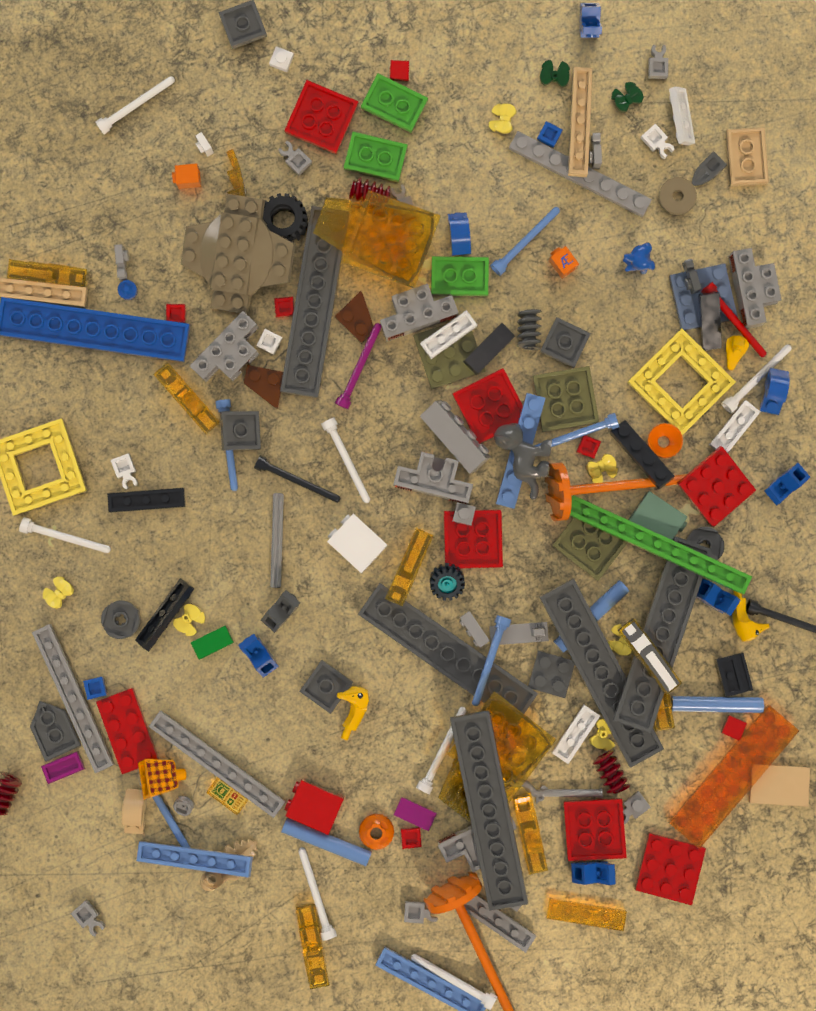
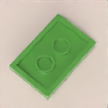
(394, 103)
(375, 157)
(459, 276)

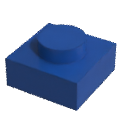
(549, 134)
(95, 688)

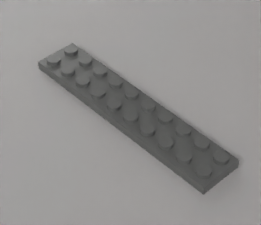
(311, 314)
(665, 628)
(442, 649)
(596, 666)
(489, 810)

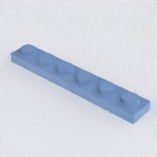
(528, 422)
(194, 859)
(427, 981)

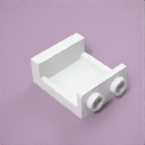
(356, 542)

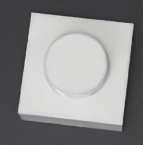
(281, 59)
(203, 144)
(269, 341)

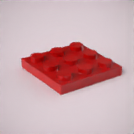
(321, 117)
(489, 404)
(716, 486)
(475, 544)
(595, 829)
(670, 869)

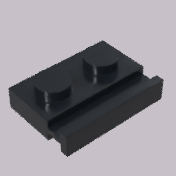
(734, 674)

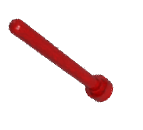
(736, 322)

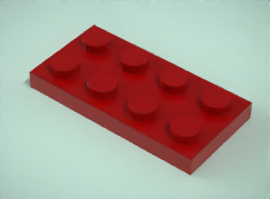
(127, 730)

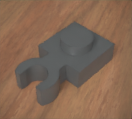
(692, 281)

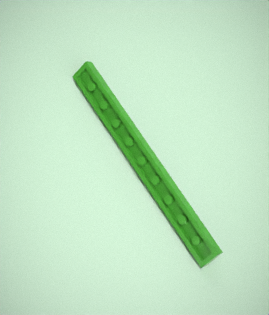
(660, 545)

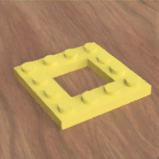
(716, 377)
(72, 479)

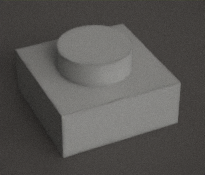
(464, 514)

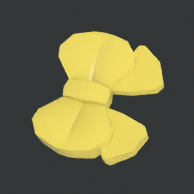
(506, 112)
(606, 464)
(64, 589)
(184, 624)
(620, 646)
(600, 739)

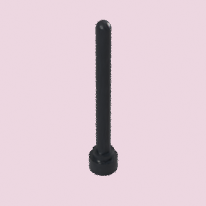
(263, 464)
(754, 607)

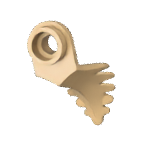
(217, 879)

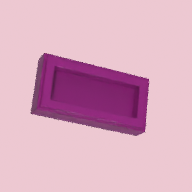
(63, 767)
(415, 813)

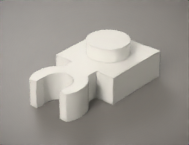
(655, 139)
(124, 468)

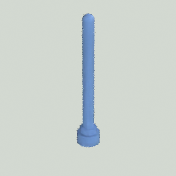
(499, 266)
(225, 405)
(609, 422)
(501, 624)
(170, 821)

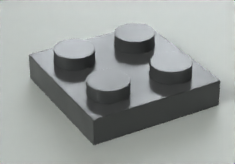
(242, 24)
(565, 342)
(240, 430)
(551, 674)
(324, 686)

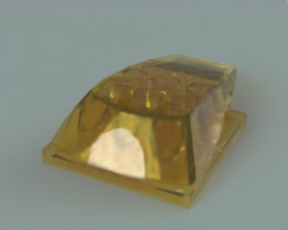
(379, 235)
(519, 746)

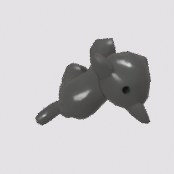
(511, 438)

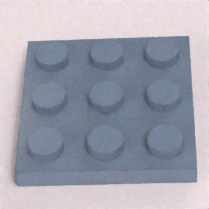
(688, 305)

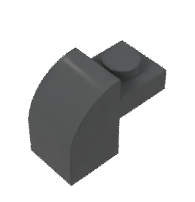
(280, 611)

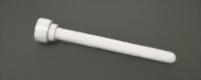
(106, 123)
(731, 404)
(330, 427)
(28, 526)
(426, 783)
(327, 931)
(487, 999)

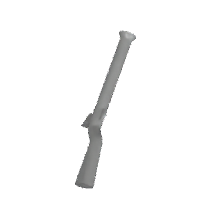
(545, 792)

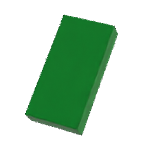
(212, 642)

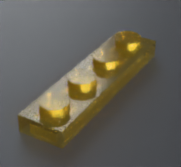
(586, 914)

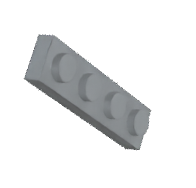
(500, 923)

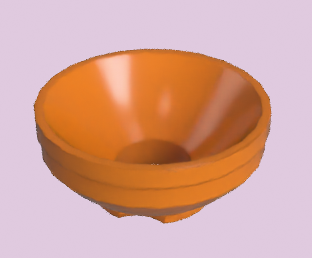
(672, 434)
(381, 822)

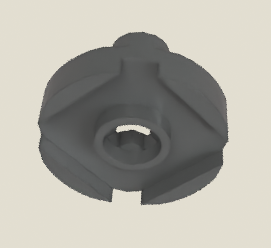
(712, 539)
(115, 610)

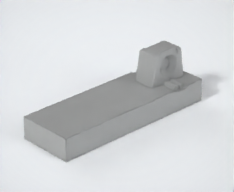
(522, 633)

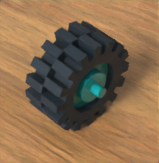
(447, 582)

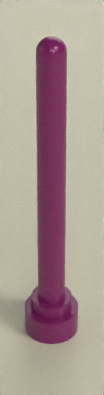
(344, 399)

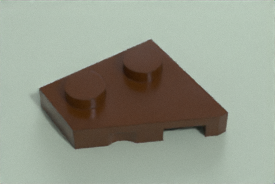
(356, 318)
(264, 383)

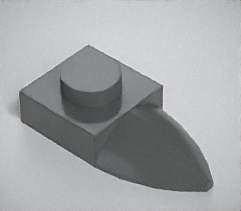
(708, 169)

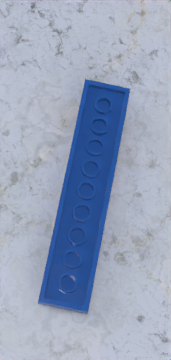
(93, 329)

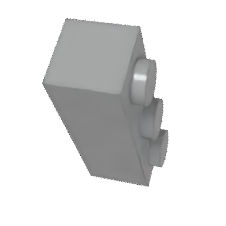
(474, 629)

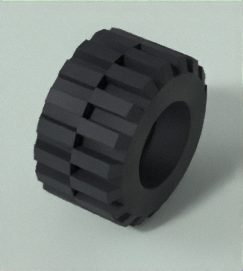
(290, 204)

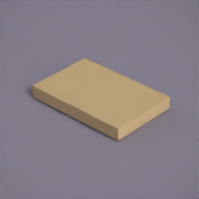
(747, 156)
(782, 786)

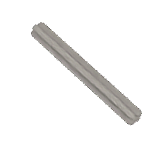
(277, 535)

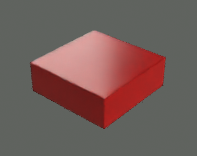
(399, 70)
(284, 307)
(176, 312)
(588, 446)
(733, 727)
(411, 837)

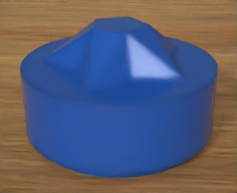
(127, 290)

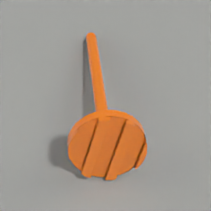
(561, 491)
(454, 896)

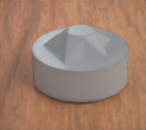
(183, 805)

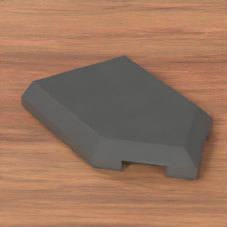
(53, 731)

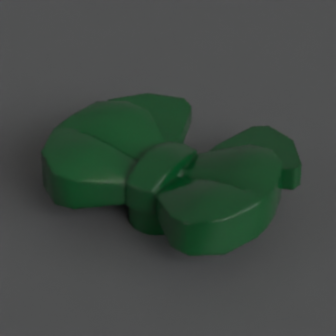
(548, 75)
(633, 95)

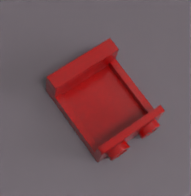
(313, 806)

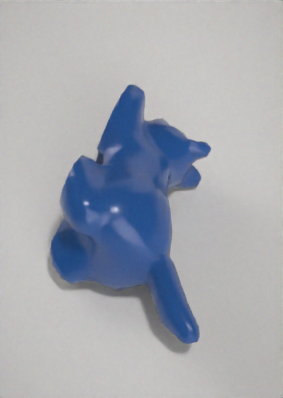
(639, 259)

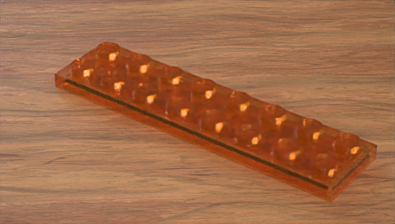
(733, 776)

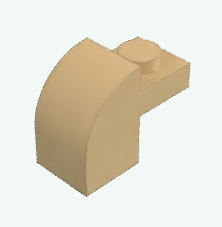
(133, 812)

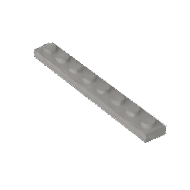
(594, 182)
(73, 698)
(217, 764)

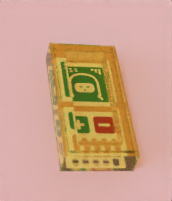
(227, 796)

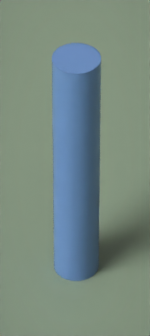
(602, 606)
(717, 704)
(326, 842)

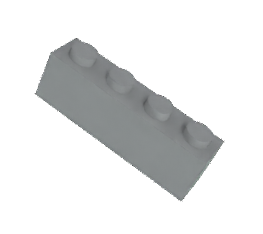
(455, 436)

